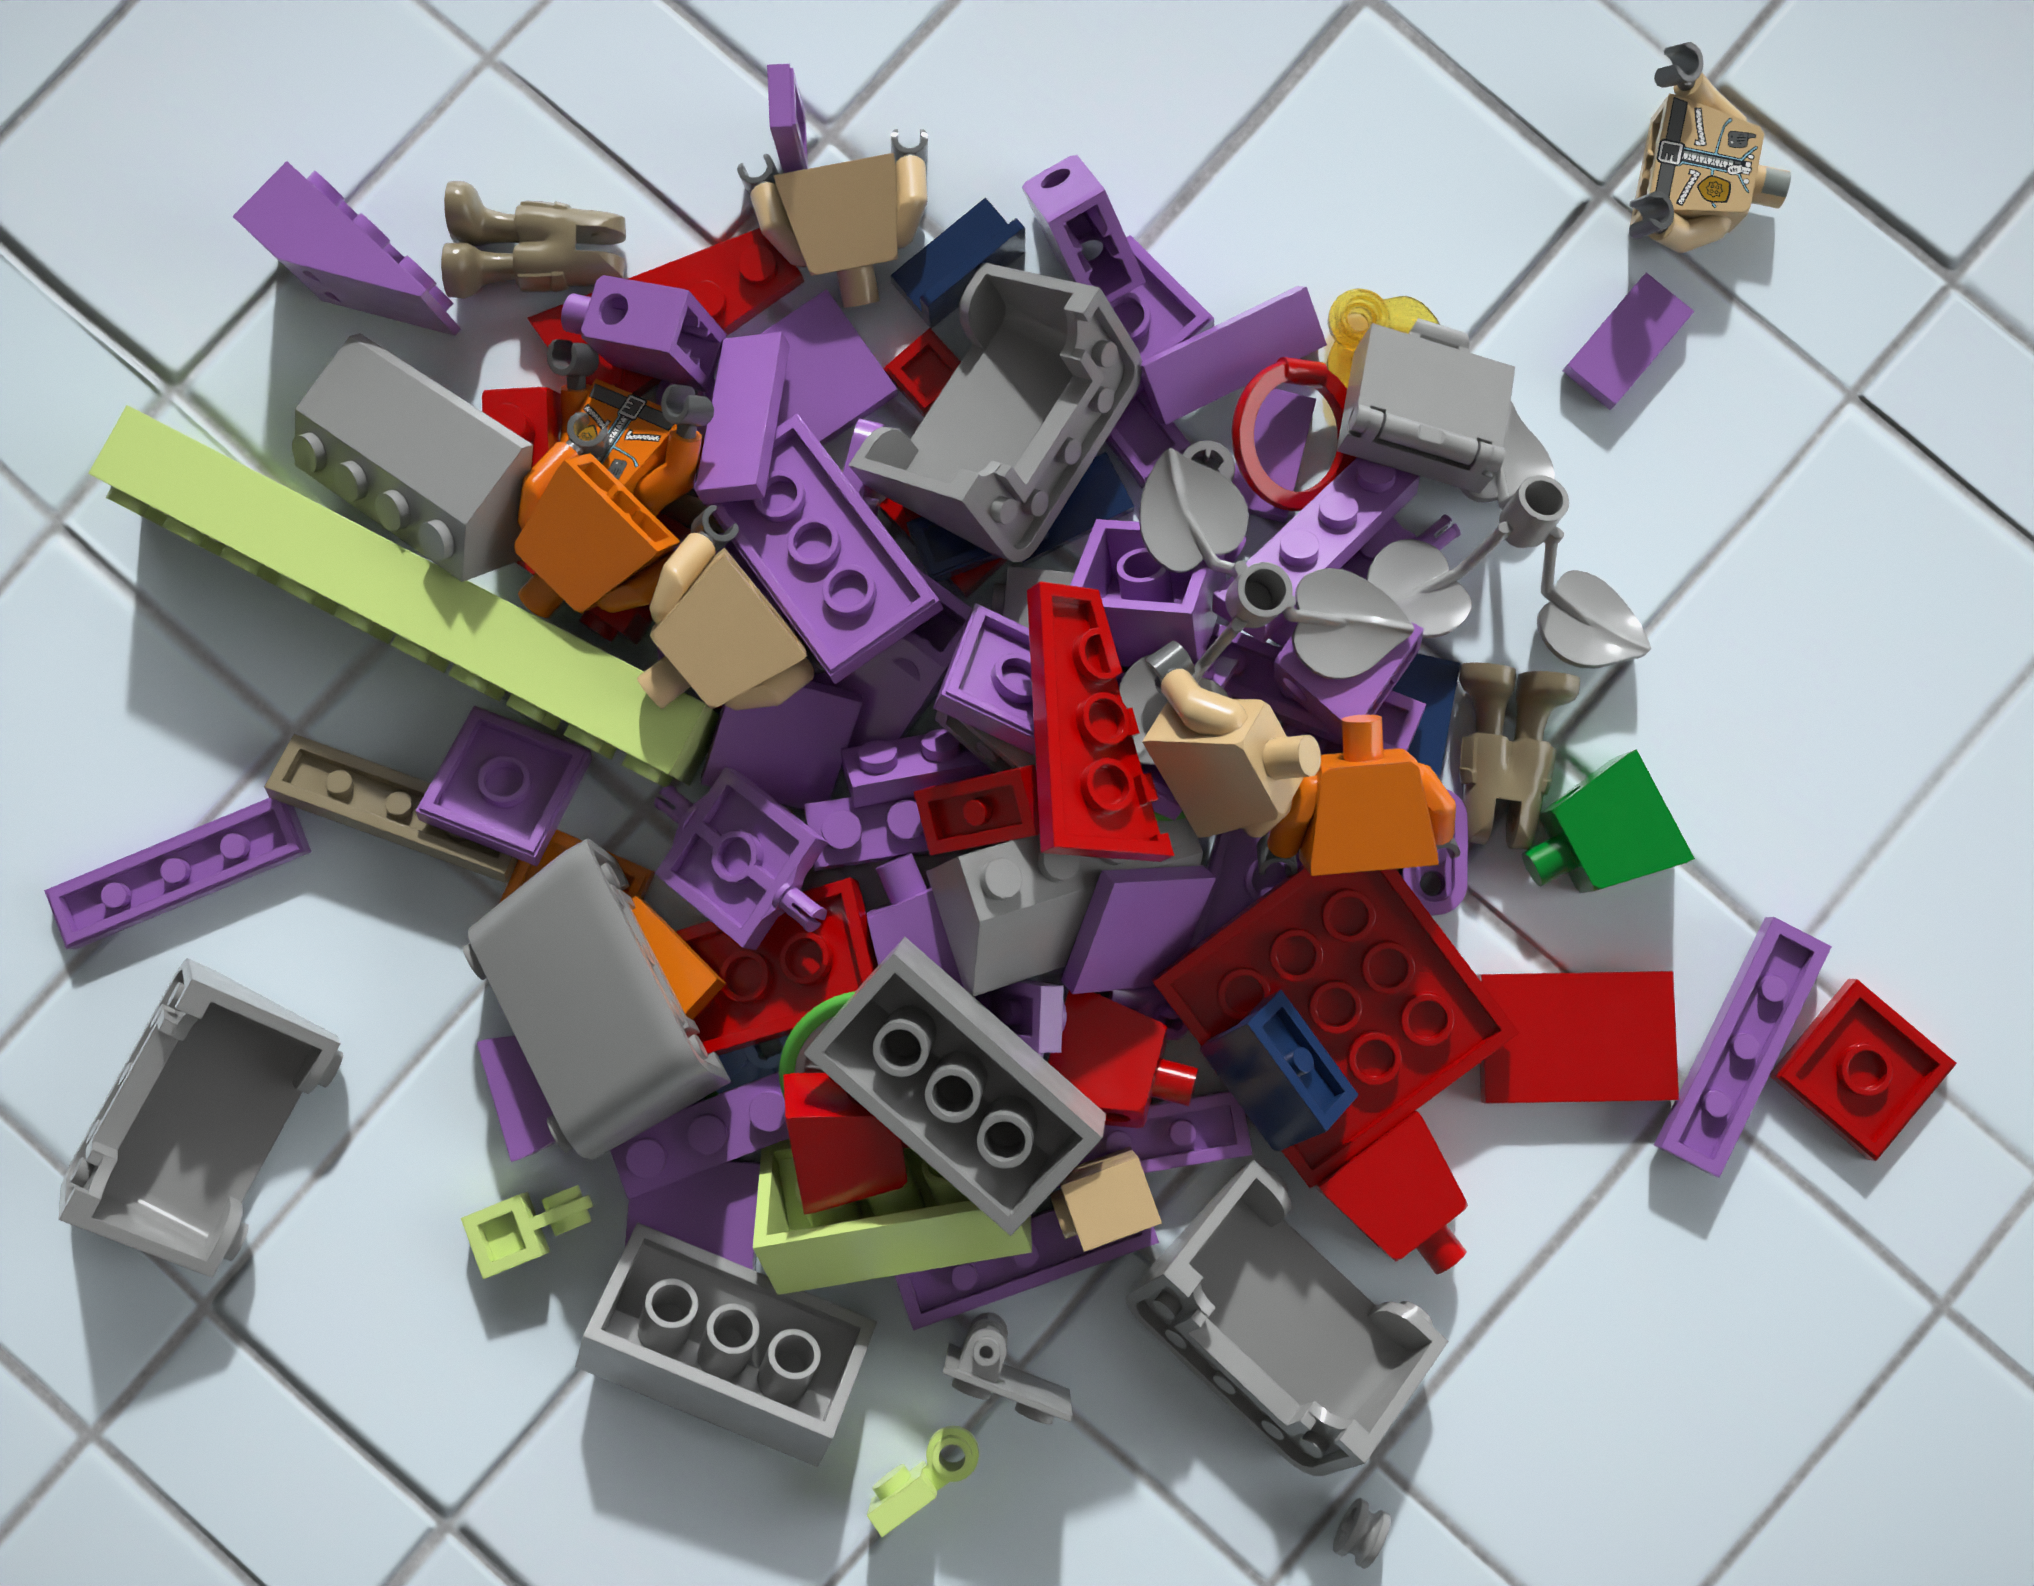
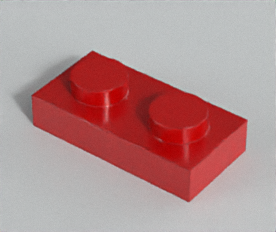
(980, 810)

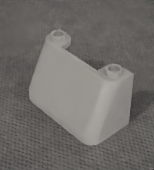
(1015, 416)
(591, 1003)
(194, 1120)
(1284, 1329)

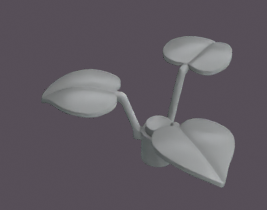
(1200, 514)
(1585, 616)

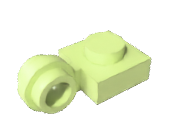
(513, 1233)
(906, 1492)

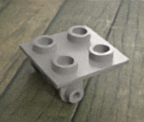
(980, 1371)

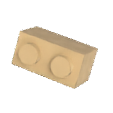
(1105, 1200)

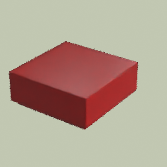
(923, 370)

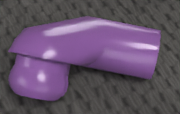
(1152, 1004)

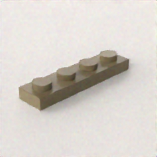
(374, 802)

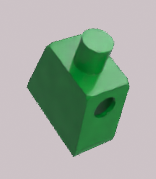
(1608, 830)

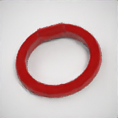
(1243, 423)

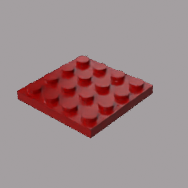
(1369, 983)

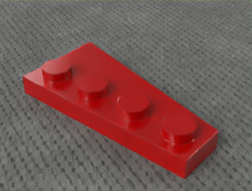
(728, 279)
(1085, 751)

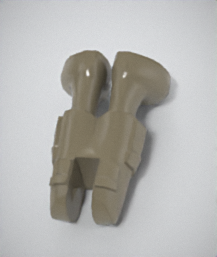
(546, 247)
(1505, 768)

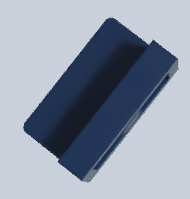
(944, 267)
(1280, 1073)

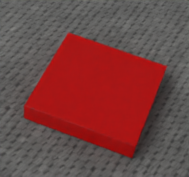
(1862, 1069)

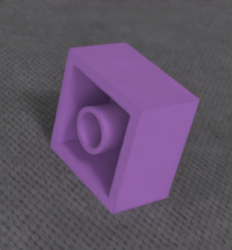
(1142, 598)

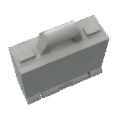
(1427, 405)

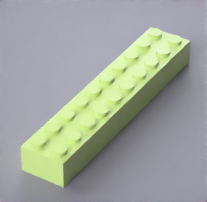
(402, 594)

